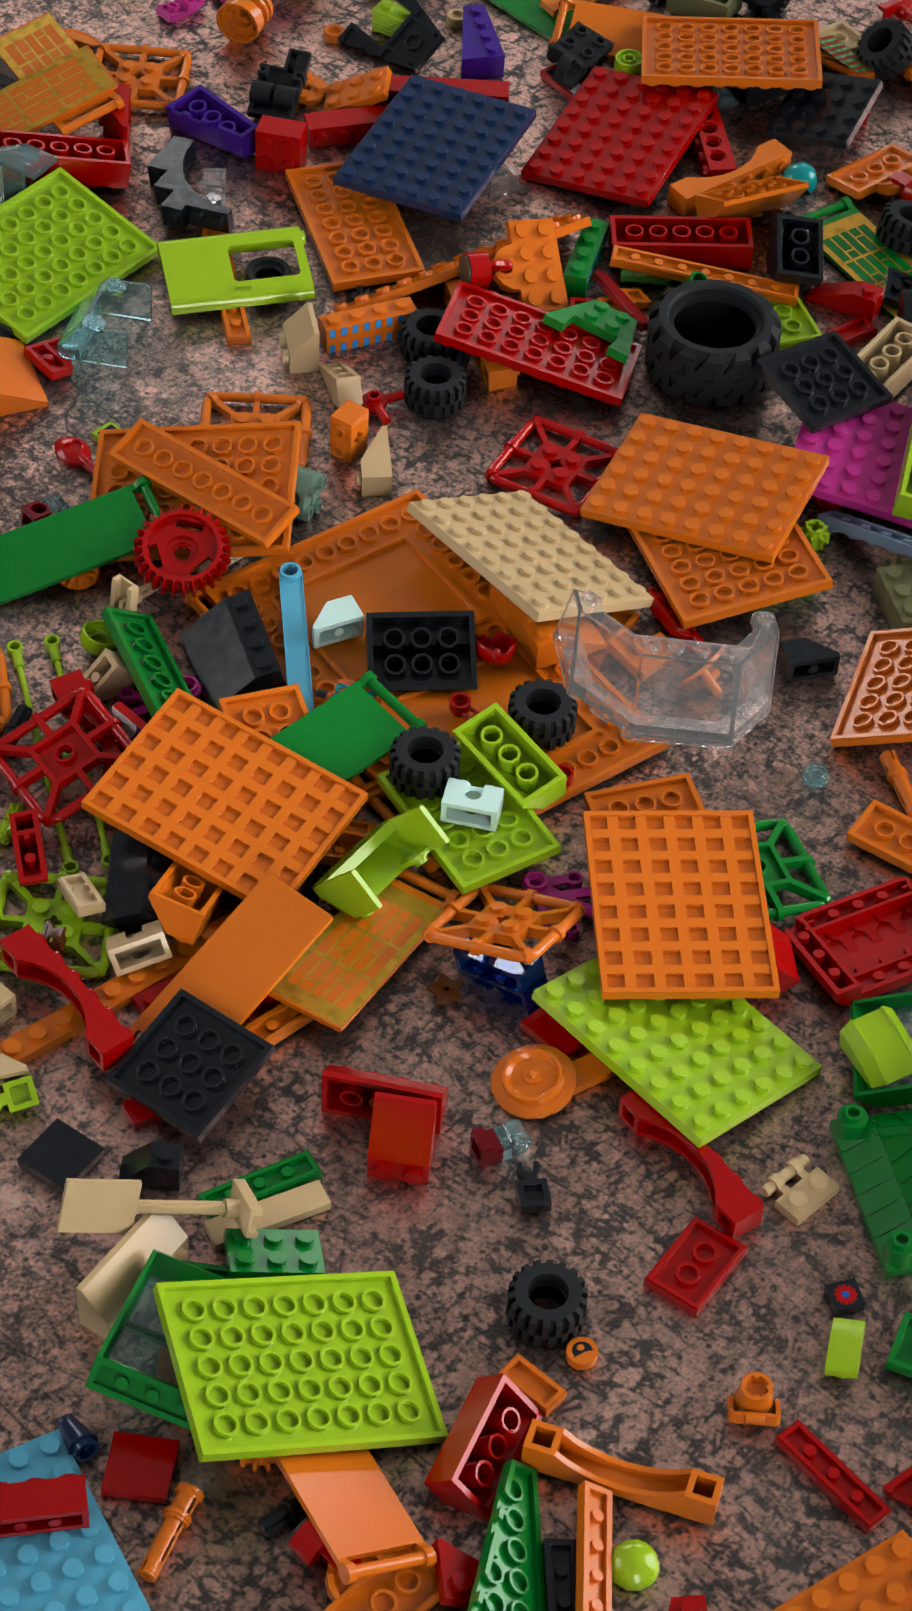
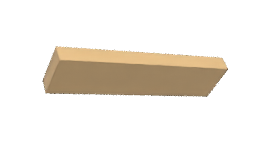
(277, 1211)

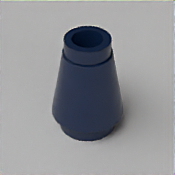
(77, 1438)

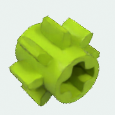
(816, 533)

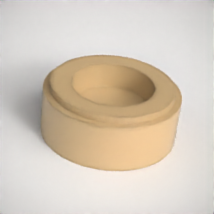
(454, 18)

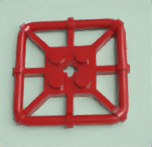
(538, 465)
(48, 753)

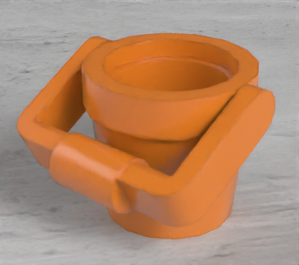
(754, 1402)

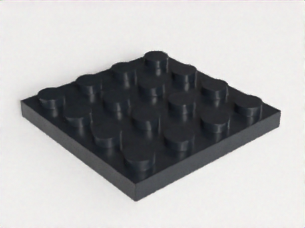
(827, 114)
(823, 381)
(190, 1065)

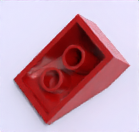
(118, 122)
(401, 1138)

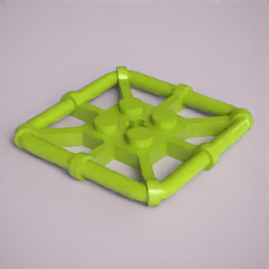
(59, 911)

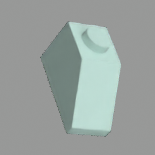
(338, 622)

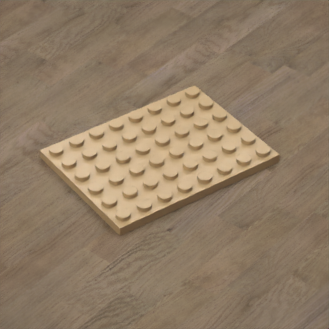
(527, 552)

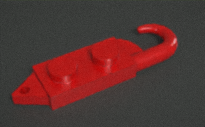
(663, 611)

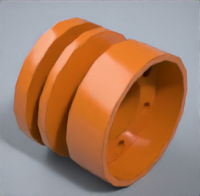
(243, 19)

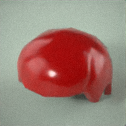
(496, 650)

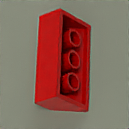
(353, 1091)
(479, 1443)

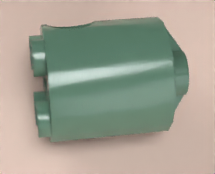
(308, 492)

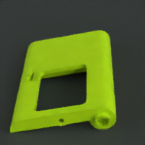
(202, 277)

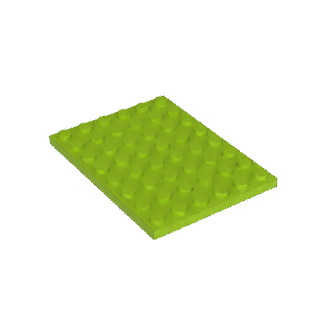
(59, 249)
(688, 1058)
(298, 1365)

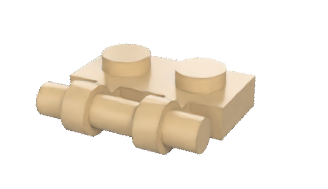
(805, 1196)

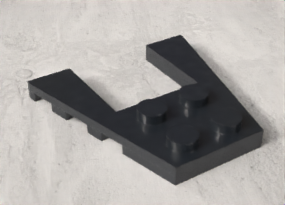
(407, 47)

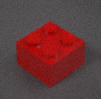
(280, 144)

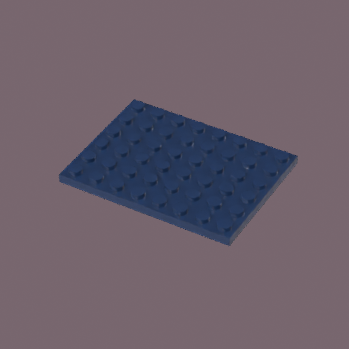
(435, 148)

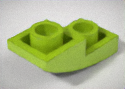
(845, 1348)

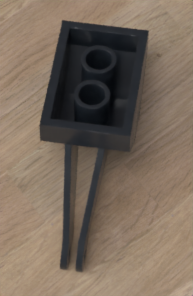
(796, 249)

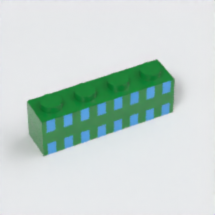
(586, 258)

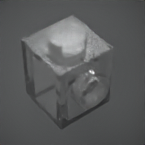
(213, 185)

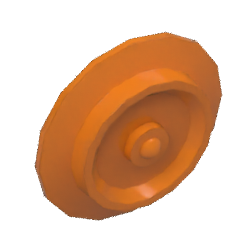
(534, 1081)

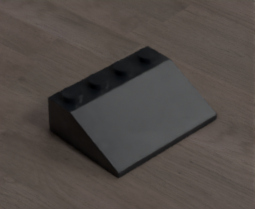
(231, 650)
(422, 650)

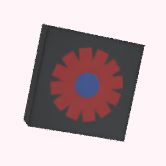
(844, 1297)

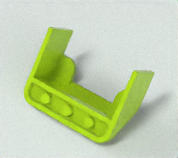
(378, 860)

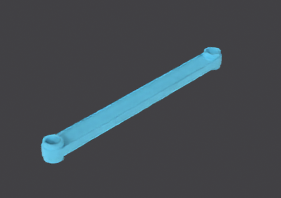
(295, 630)

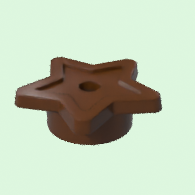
(57, 934)
(443, 996)

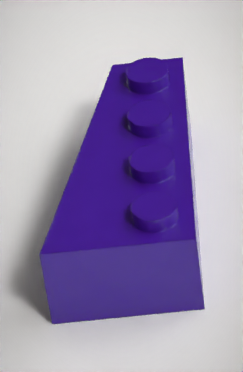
(481, 50)
(212, 121)

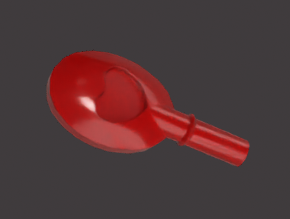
(74, 453)

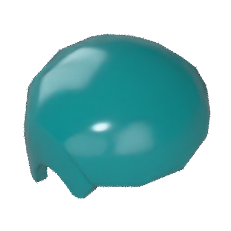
(803, 172)

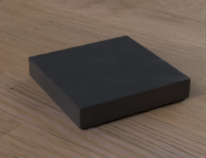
(60, 1155)

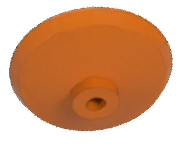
(82, 38)

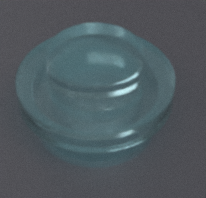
(815, 775)

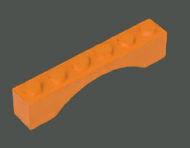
(768, 161)
(675, 1491)

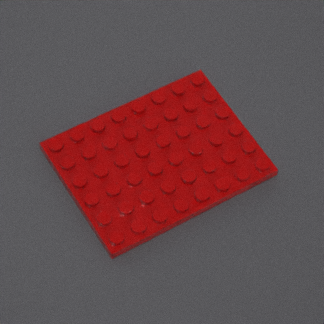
(619, 137)

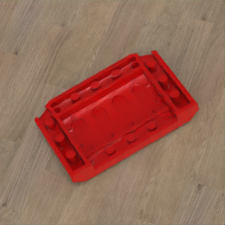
(859, 941)

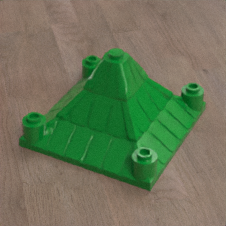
(879, 1169)

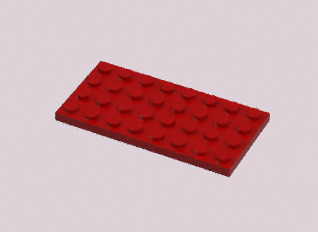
(515, 337)

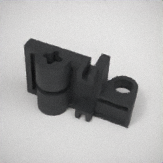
(577, 54)
(279, 88)

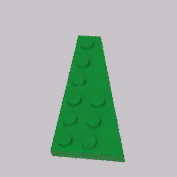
(511, 1558)

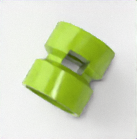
(628, 61)

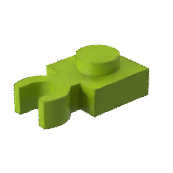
(19, 1095)

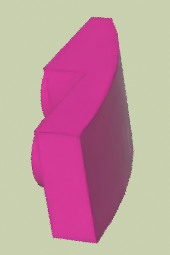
(178, 9)

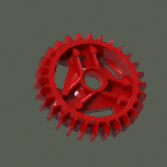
(169, 538)

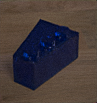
(506, 977)

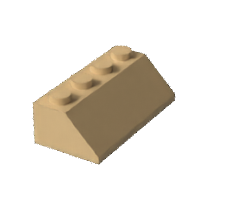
(111, 1281)

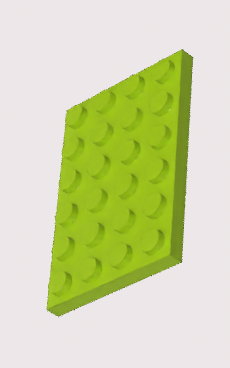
(479, 855)

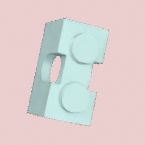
(462, 797)

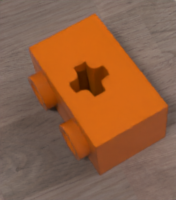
(349, 431)

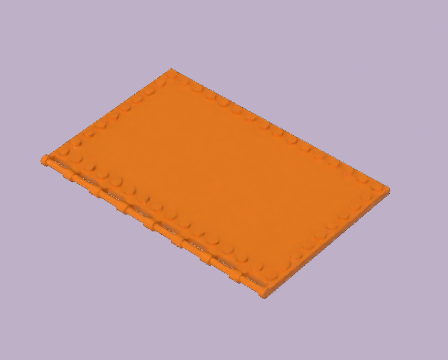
(402, 567)

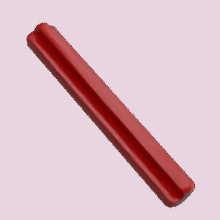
(620, 298)

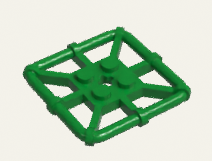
(777, 876)

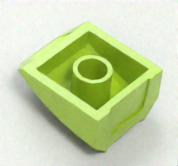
(878, 1047)

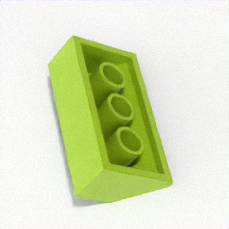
(512, 758)

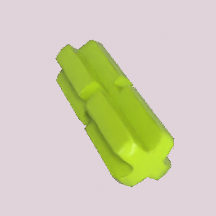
(5, 829)

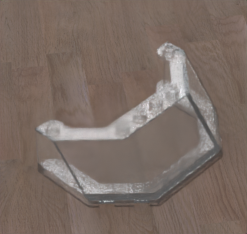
(666, 685)

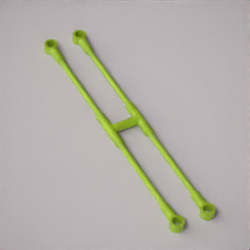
(53, 646)

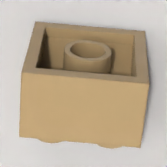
(301, 341)

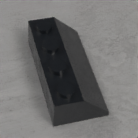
(130, 878)

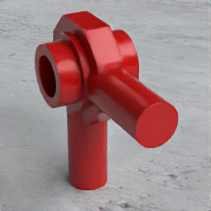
(377, 402)

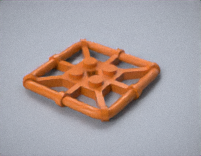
(146, 76)
(298, 404)
(504, 923)

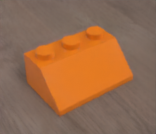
(185, 902)

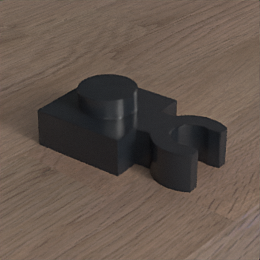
(532, 1192)

